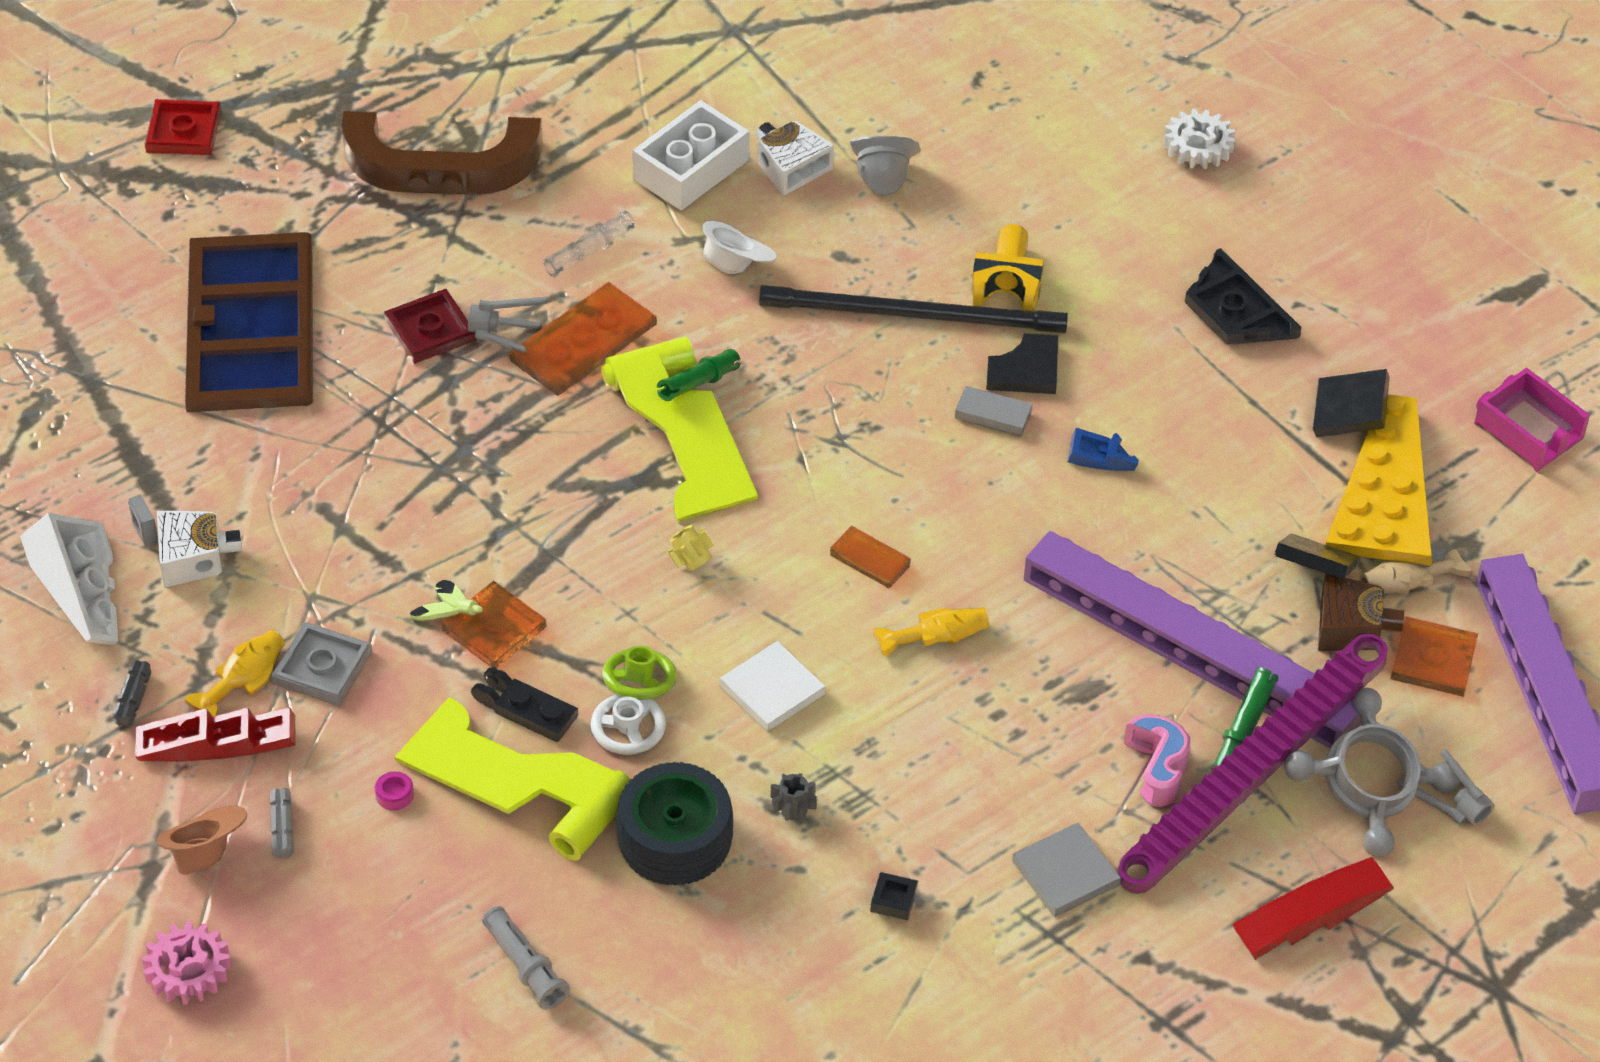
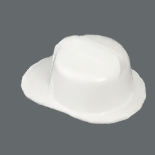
(732, 250)

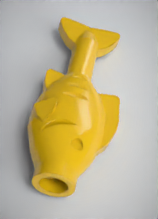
(935, 627)
(246, 667)

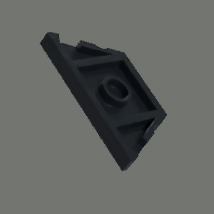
(1237, 305)

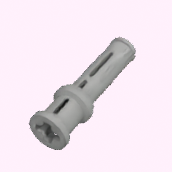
(533, 968)

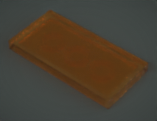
(583, 338)

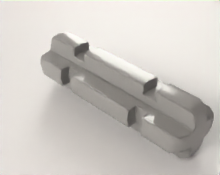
(281, 822)

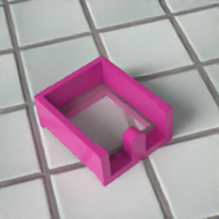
(1532, 418)

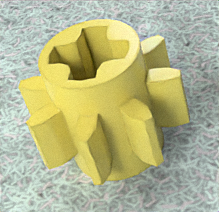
(690, 548)

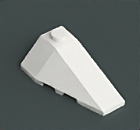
(73, 565)

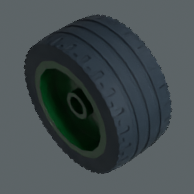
(674, 823)

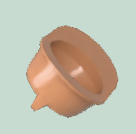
(203, 839)

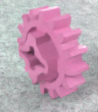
(186, 962)

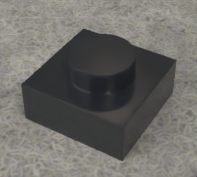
(894, 896)

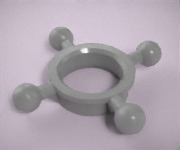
(1377, 840)

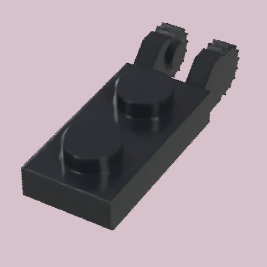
(525, 704)

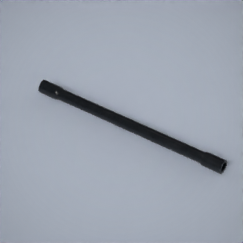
(1037, 320)

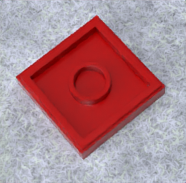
(183, 127)

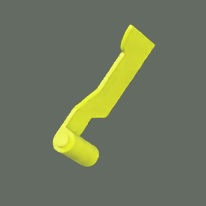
(692, 424)
(507, 779)

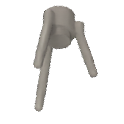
(484, 319)
(1470, 800)

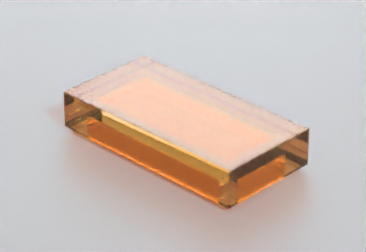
(870, 556)

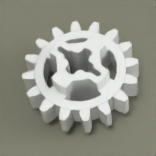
(1199, 139)

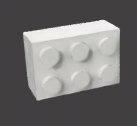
(690, 155)

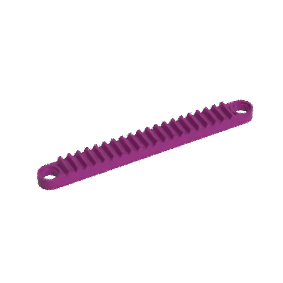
(1251, 763)

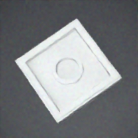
(772, 686)

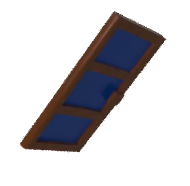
(249, 322)

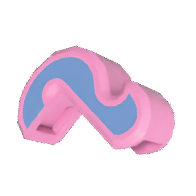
(1170, 757)

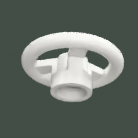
(626, 718)

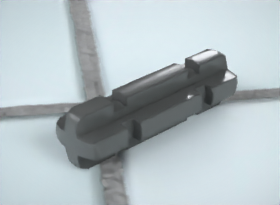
(131, 693)

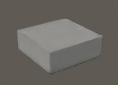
(143, 520)

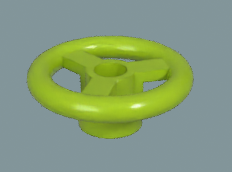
(639, 669)

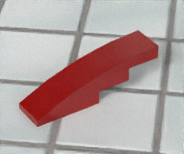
(206, 737)
(1312, 905)

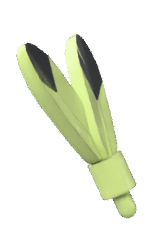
(452, 604)

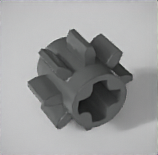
(793, 796)

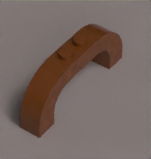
(441, 170)

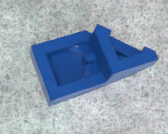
(1099, 452)

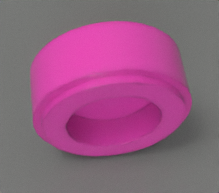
(394, 790)

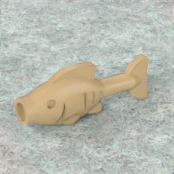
(1403, 576)

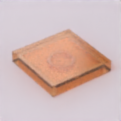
(500, 627)
(1434, 656)

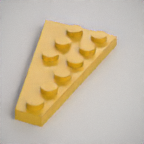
(1386, 495)

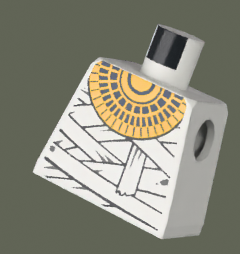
(792, 155)
(192, 545)

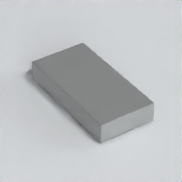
(993, 410)

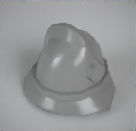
(884, 161)

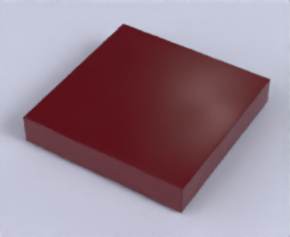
(429, 326)

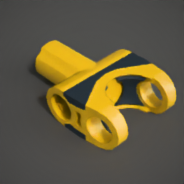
(1008, 270)

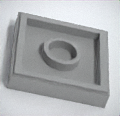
(321, 663)
(1066, 869)

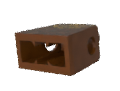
(1352, 610)

